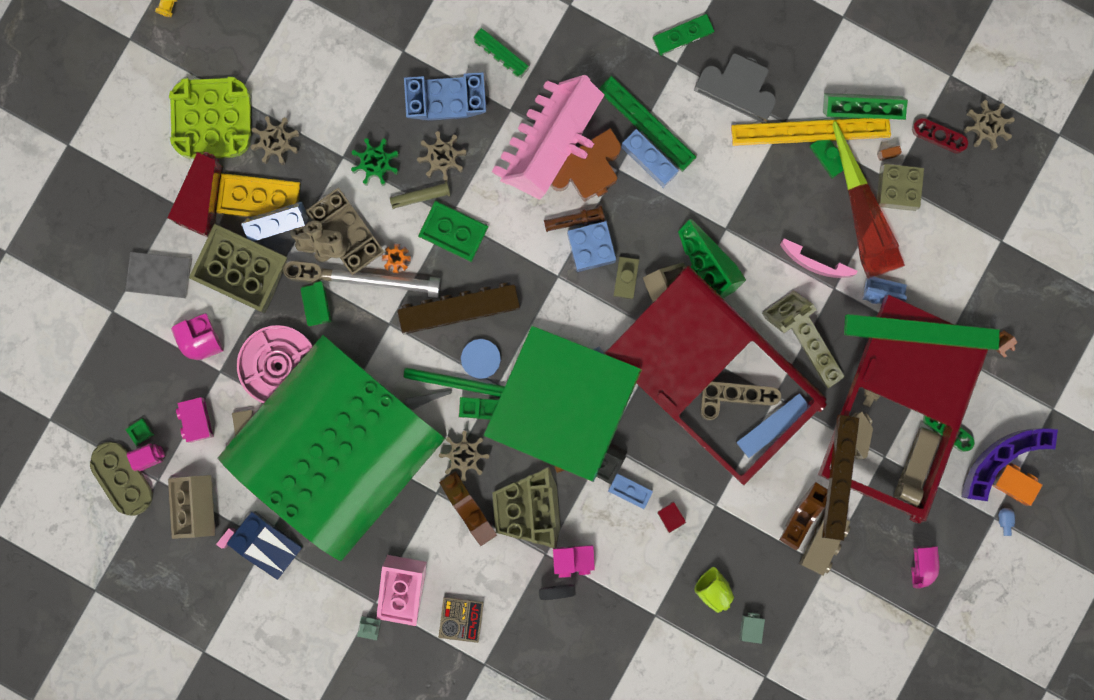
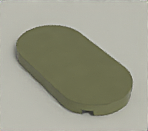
(123, 486)

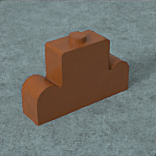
(593, 174)

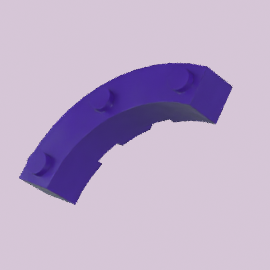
(999, 454)

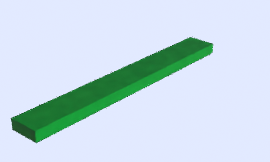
(921, 332)

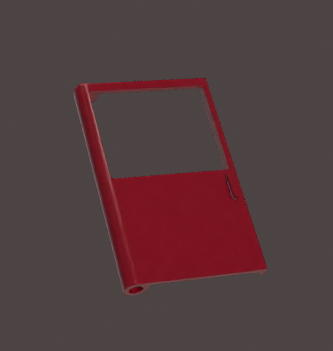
(687, 343)
(922, 378)

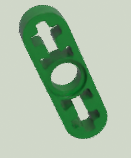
(933, 425)

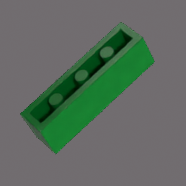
(865, 106)

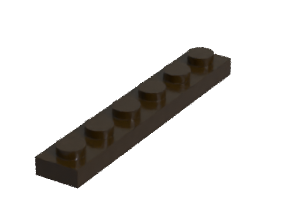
(840, 477)

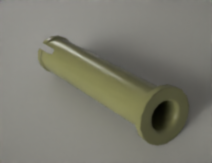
(420, 195)

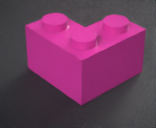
(573, 559)

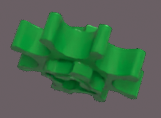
(366, 165)

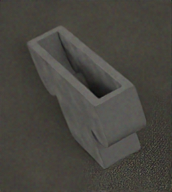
(738, 87)

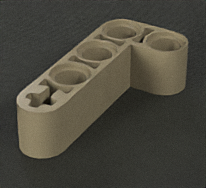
(739, 398)
(916, 467)

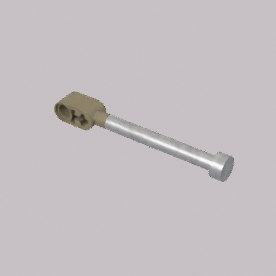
(431, 286)

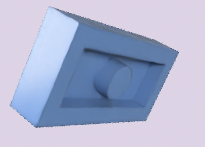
(630, 491)

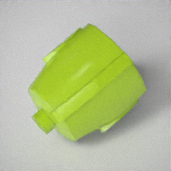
(717, 594)

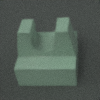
(369, 628)

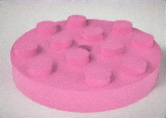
(261, 353)

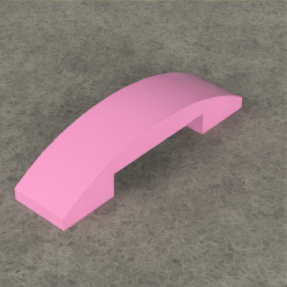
(793, 251)

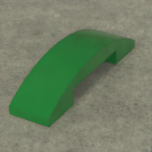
(477, 408)

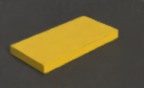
(254, 195)

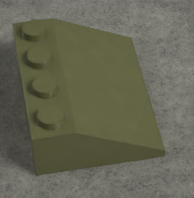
(238, 268)

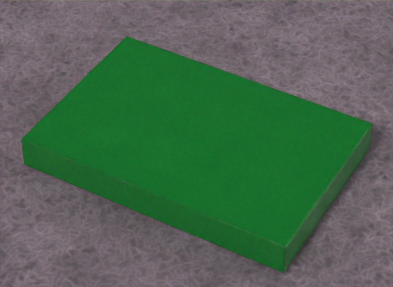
(453, 231)

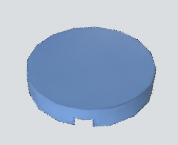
(480, 358)

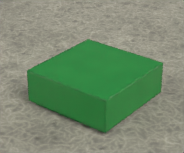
(139, 432)

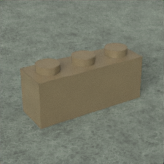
(821, 550)

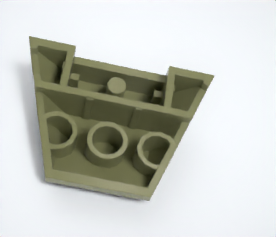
(529, 509)

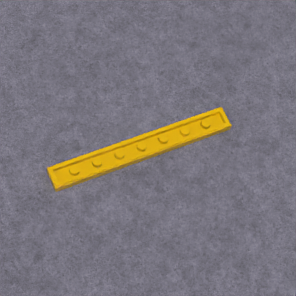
(809, 131)

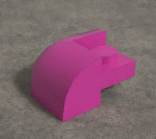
(197, 338)
(926, 566)

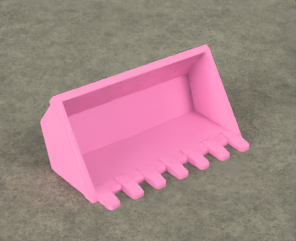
(552, 136)

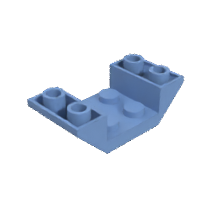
(445, 97)

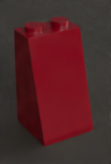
(198, 196)

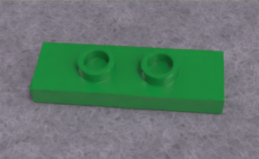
(683, 35)

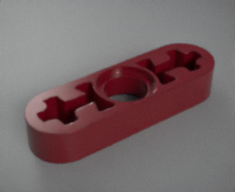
(951, 145)

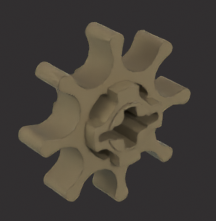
(987, 132)
(441, 147)
(275, 148)
(464, 444)

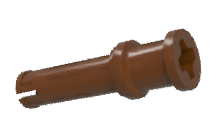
(584, 214)

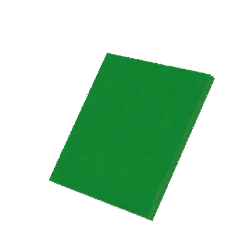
(562, 403)

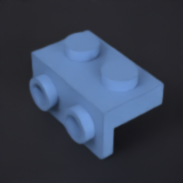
(878, 288)

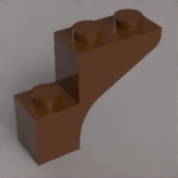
(467, 509)

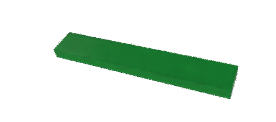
(647, 124)

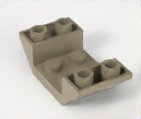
(339, 215)

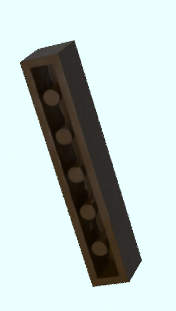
(458, 309)

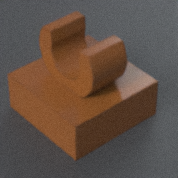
(1006, 342)

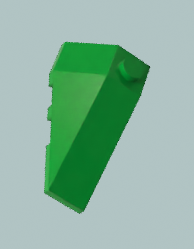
(710, 260)

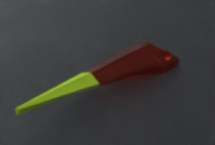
(875, 239)

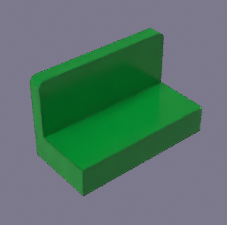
(315, 304)

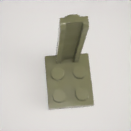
(793, 313)

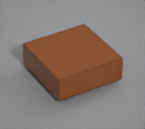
(889, 153)

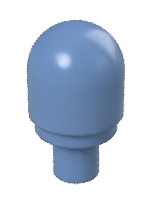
(1006, 520)

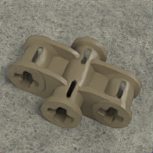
(322, 242)

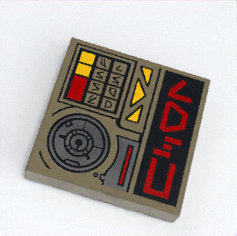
(460, 620)

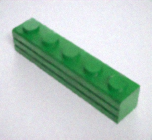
(500, 53)

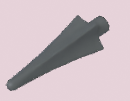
(415, 402)

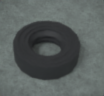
(557, 592)

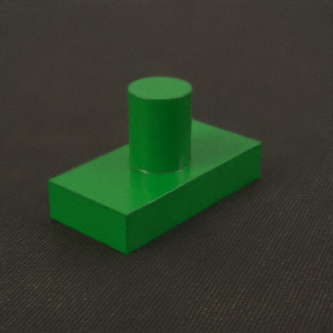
(828, 156)

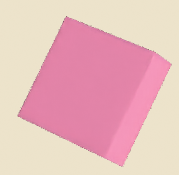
(222, 543)

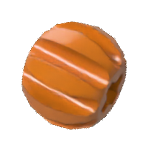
(395, 252)

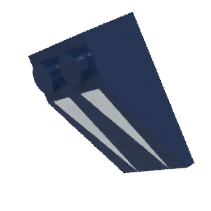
(264, 545)

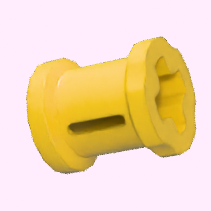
(165, 7)

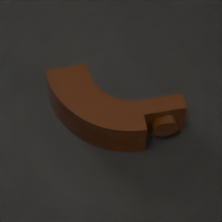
(804, 516)

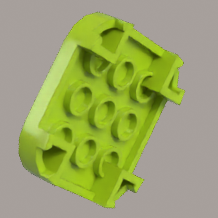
(210, 117)

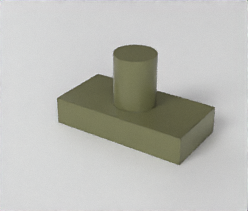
(626, 278)

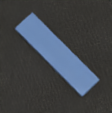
(772, 426)

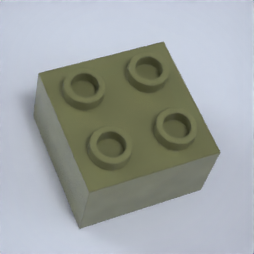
(900, 187)

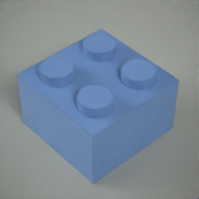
(591, 246)

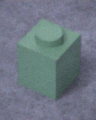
(752, 628)

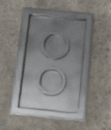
(158, 275)

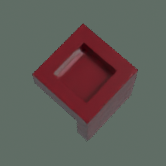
(671, 517)

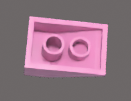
(401, 590)

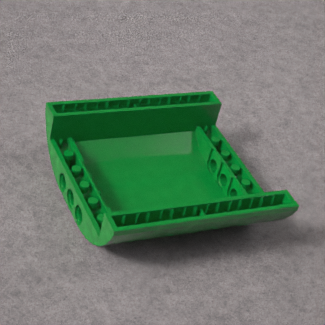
(330, 449)

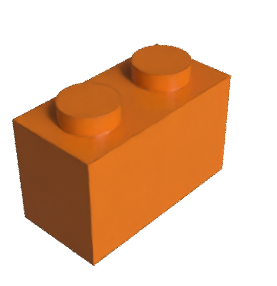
(1017, 485)

